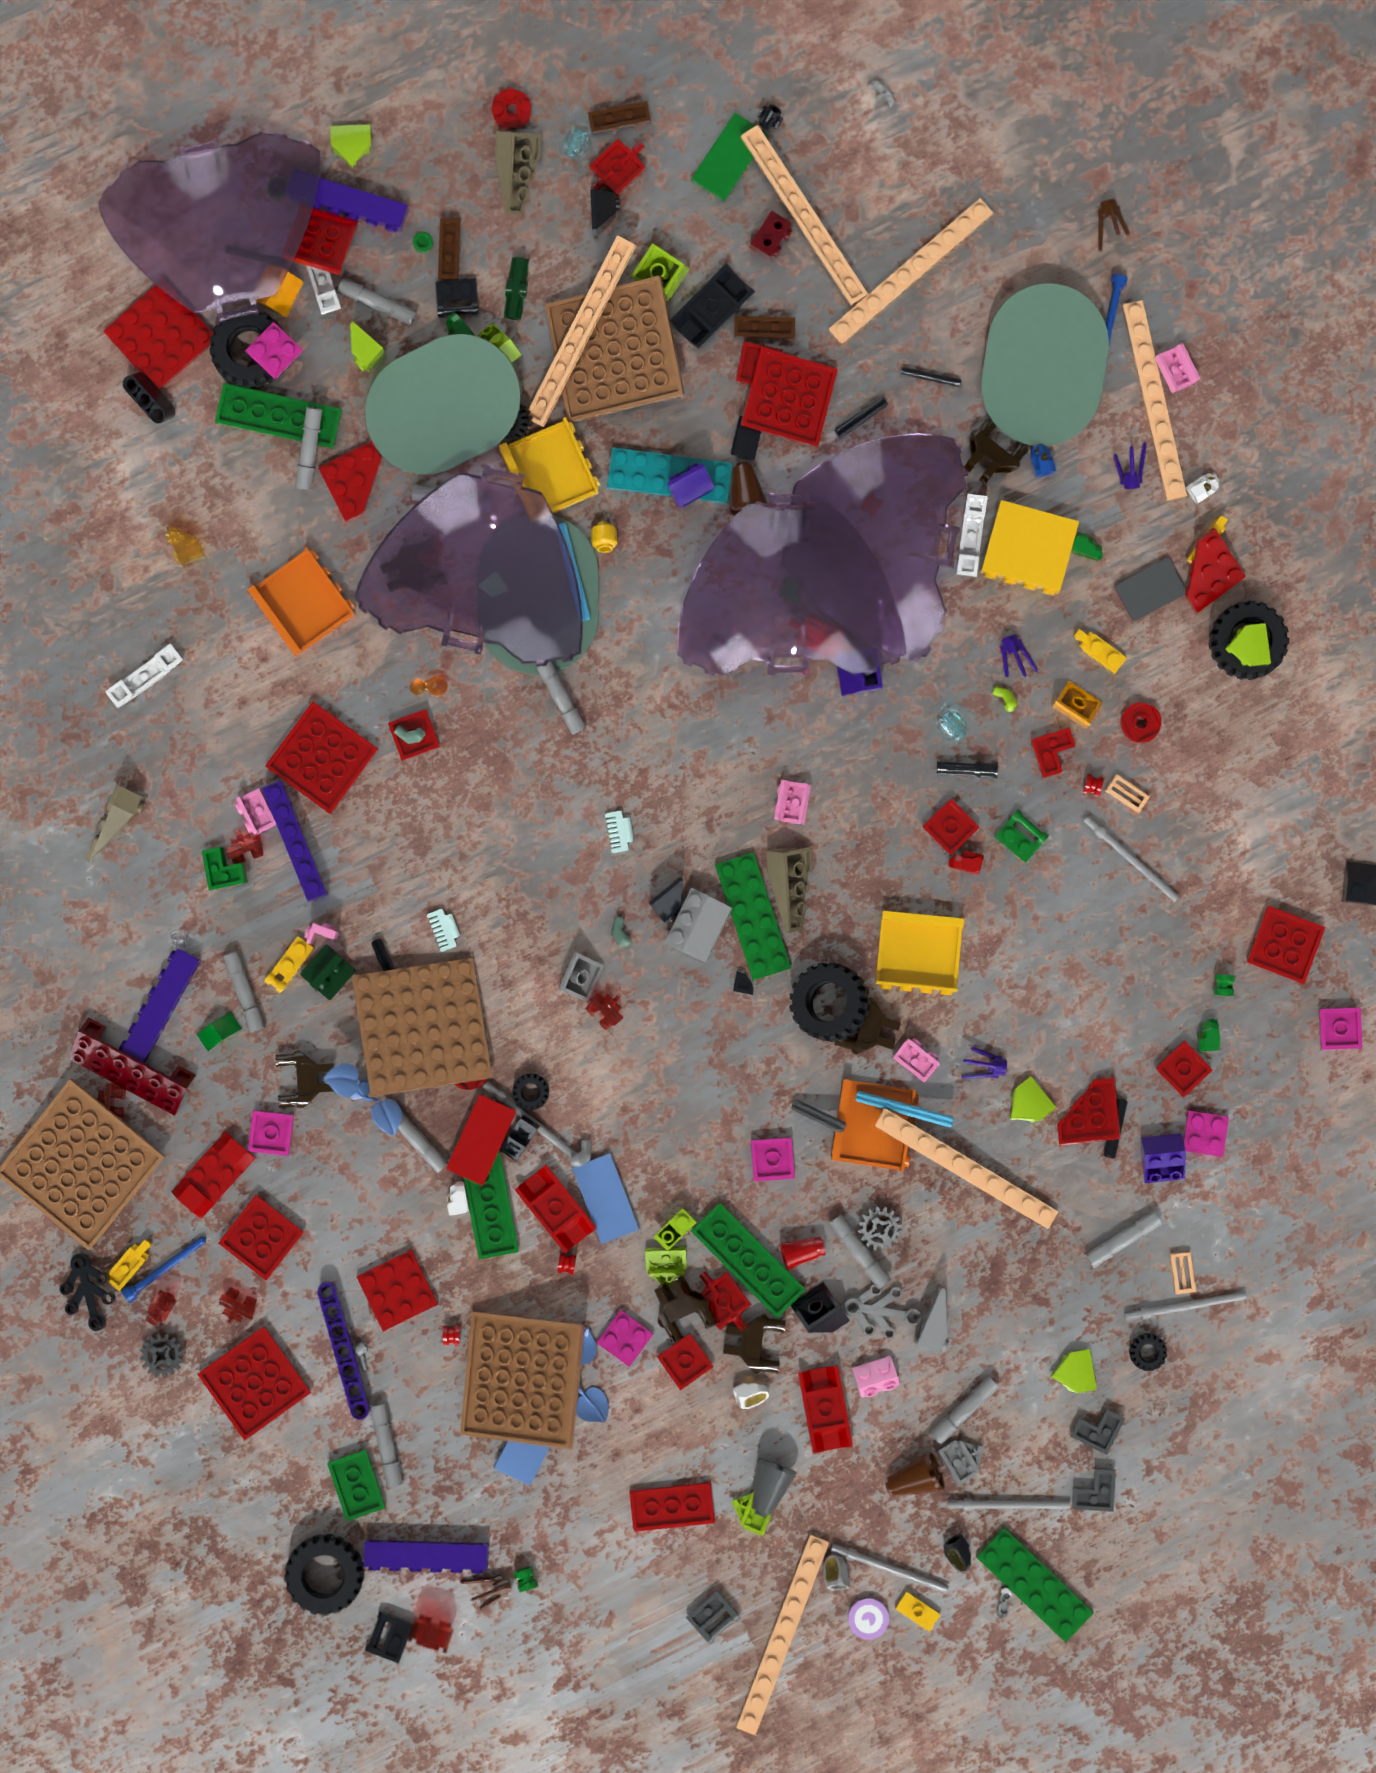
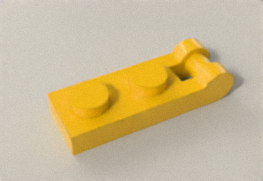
(289, 964)

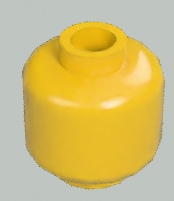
(604, 537)

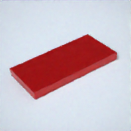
(481, 1140)
(672, 1506)

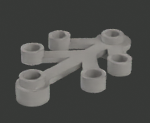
(877, 1311)

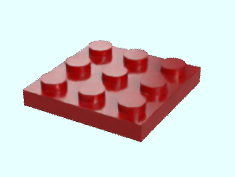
(326, 241)
(1285, 945)
(261, 1237)
(397, 1290)

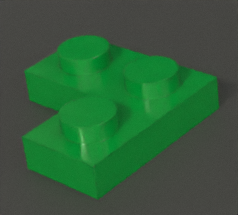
(218, 873)

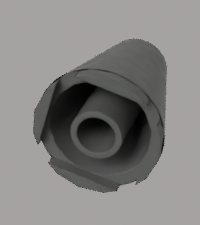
(770, 1486)

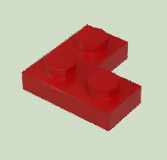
(1046, 750)

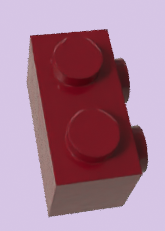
(771, 235)

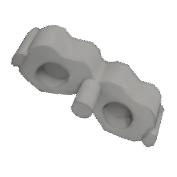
(882, 92)
(1004, 1597)

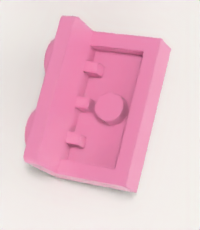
(1177, 368)
(792, 802)
(256, 812)
(325, 930)
(916, 1059)
(876, 1377)

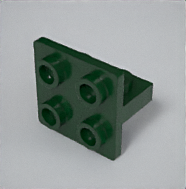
(328, 972)

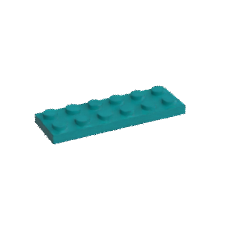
(651, 472)

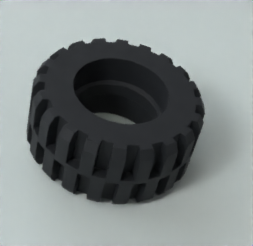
(221, 355)
(1248, 612)
(804, 995)
(304, 1594)

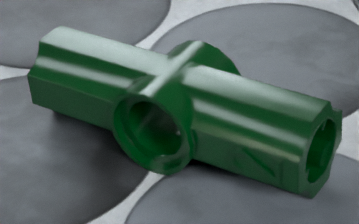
(516, 288)

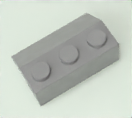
(698, 925)

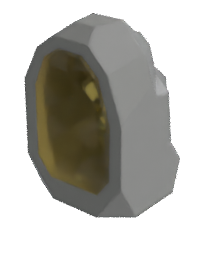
(836, 1573)

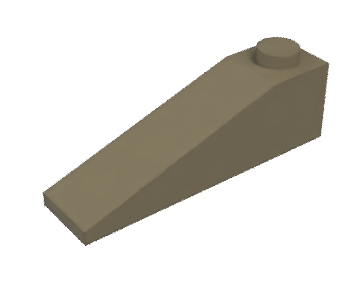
(515, 161)
(122, 810)
(788, 875)

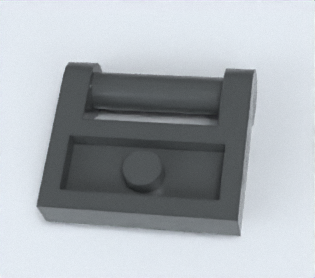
(710, 1610)

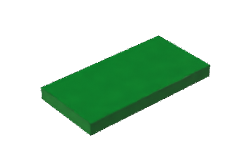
(725, 160)

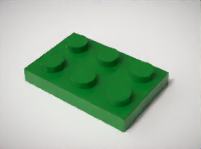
(356, 1485)

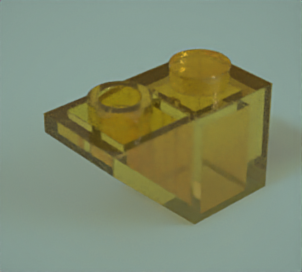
(186, 547)

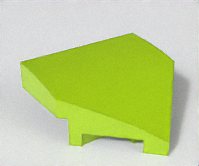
(351, 142)
(1251, 645)
(1030, 1102)
(664, 1264)
(1076, 1371)
(749, 1520)

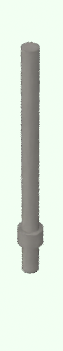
(1101, 832)
(501, 1097)
(1146, 1312)
(968, 1504)
(852, 1554)

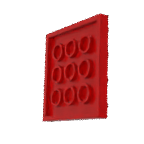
(159, 336)
(789, 397)
(321, 757)
(254, 1383)

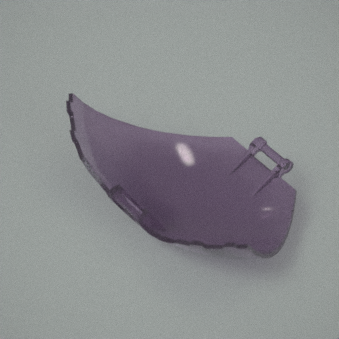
(216, 220)
(898, 504)
(481, 566)
(789, 588)

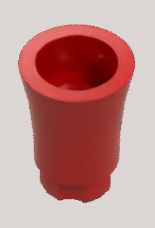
(801, 1251)

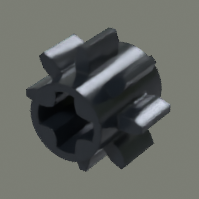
(770, 117)

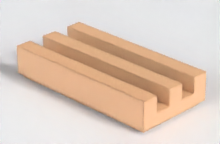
(1113, 784)
(1182, 1271)

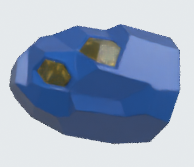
(1042, 461)

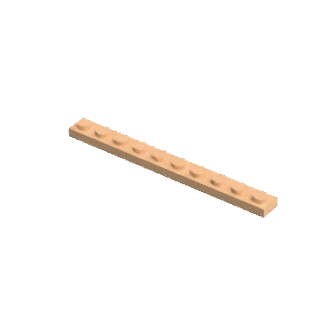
(804, 215)
(910, 271)
(581, 330)
(1154, 400)
(966, 1168)
(782, 1634)

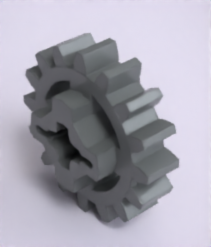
(154, 1349)

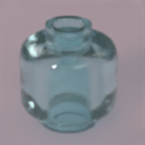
(576, 143)
(952, 726)

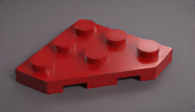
(352, 479)
(1211, 571)
(1092, 1116)

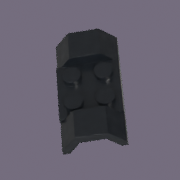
(711, 306)

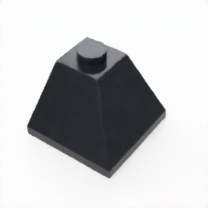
(602, 210)
(1359, 884)
(668, 901)
(819, 1311)

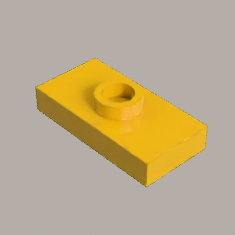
(917, 1611)

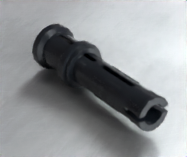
(942, 768)

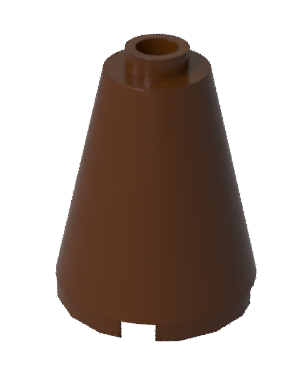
(744, 488)
(917, 1478)

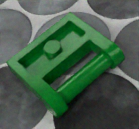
(1018, 842)

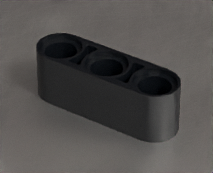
(140, 394)

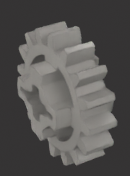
(875, 1220)

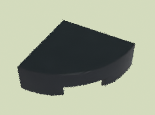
(743, 984)

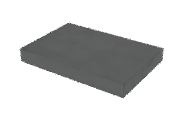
(1150, 589)

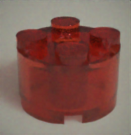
(431, 1634)

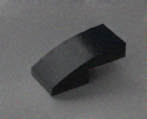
(519, 1138)

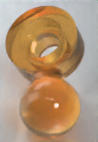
(418, 687)

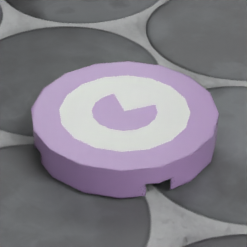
(868, 1618)

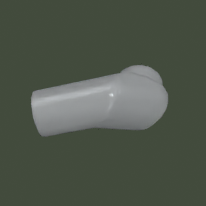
(583, 1156)

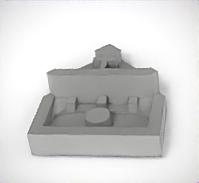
(961, 1460)

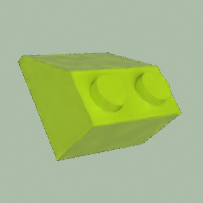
(660, 263)
(365, 350)

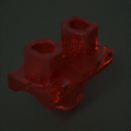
(236, 851)
(608, 1007)
(112, 1092)
(229, 1302)
(160, 1307)

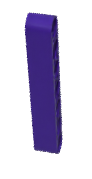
(342, 1361)

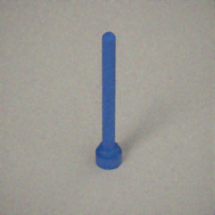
(1118, 283)
(131, 1292)

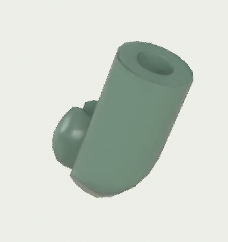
(410, 736)
(618, 934)

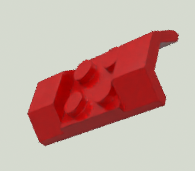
(213, 1175)
(555, 1208)
(825, 1409)

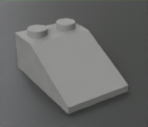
(934, 1327)

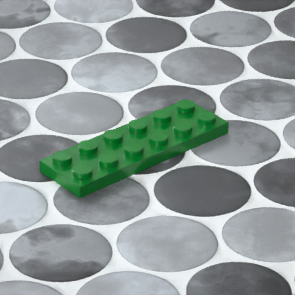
(273, 415)
(753, 916)
(491, 1213)
(748, 1260)
(1034, 1584)

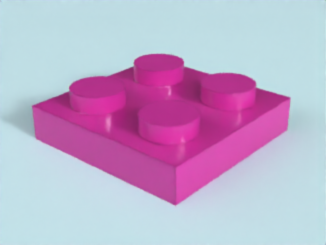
(274, 350)
(1340, 1028)
(271, 1133)
(1205, 1133)
(772, 1159)
(625, 1338)

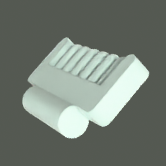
(624, 831)
(448, 926)

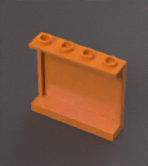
(302, 602)
(863, 1141)

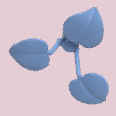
(344, 1082)
(593, 1404)

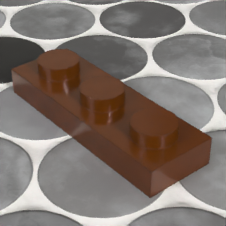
(619, 117)
(449, 249)
(764, 327)

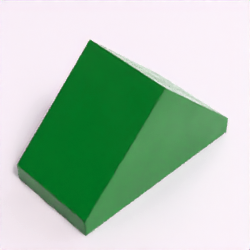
(219, 1031)

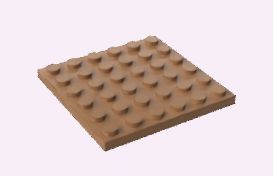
(628, 355)
(421, 1027)
(80, 1164)
(522, 1380)

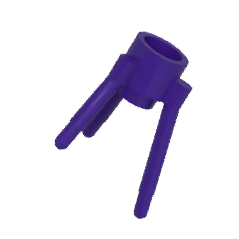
(1131, 479)
(1011, 645)
(997, 1066)

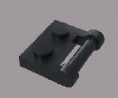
(456, 291)
(395, 1640)

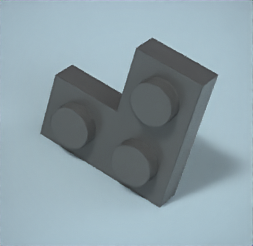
(1100, 1436)
(1099, 1498)

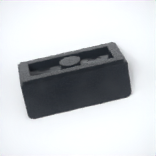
(745, 442)

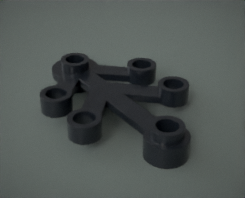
(87, 1289)

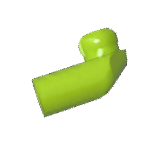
(1008, 697)

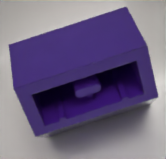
(690, 485)
(859, 682)
(1163, 1158)

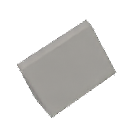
(581, 977)

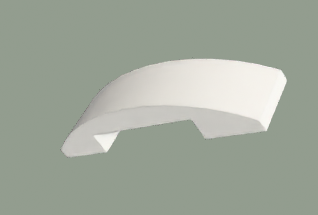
(324, 290)
(971, 535)
(144, 677)

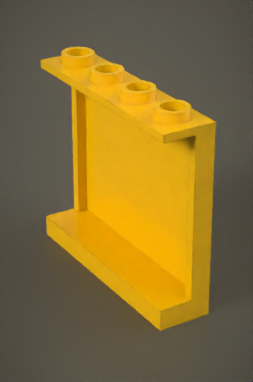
(552, 465)
(1029, 547)
(919, 952)

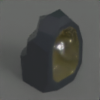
(958, 1552)

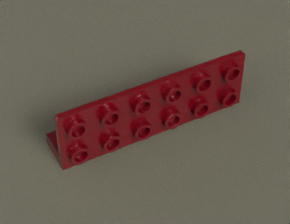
(128, 1071)

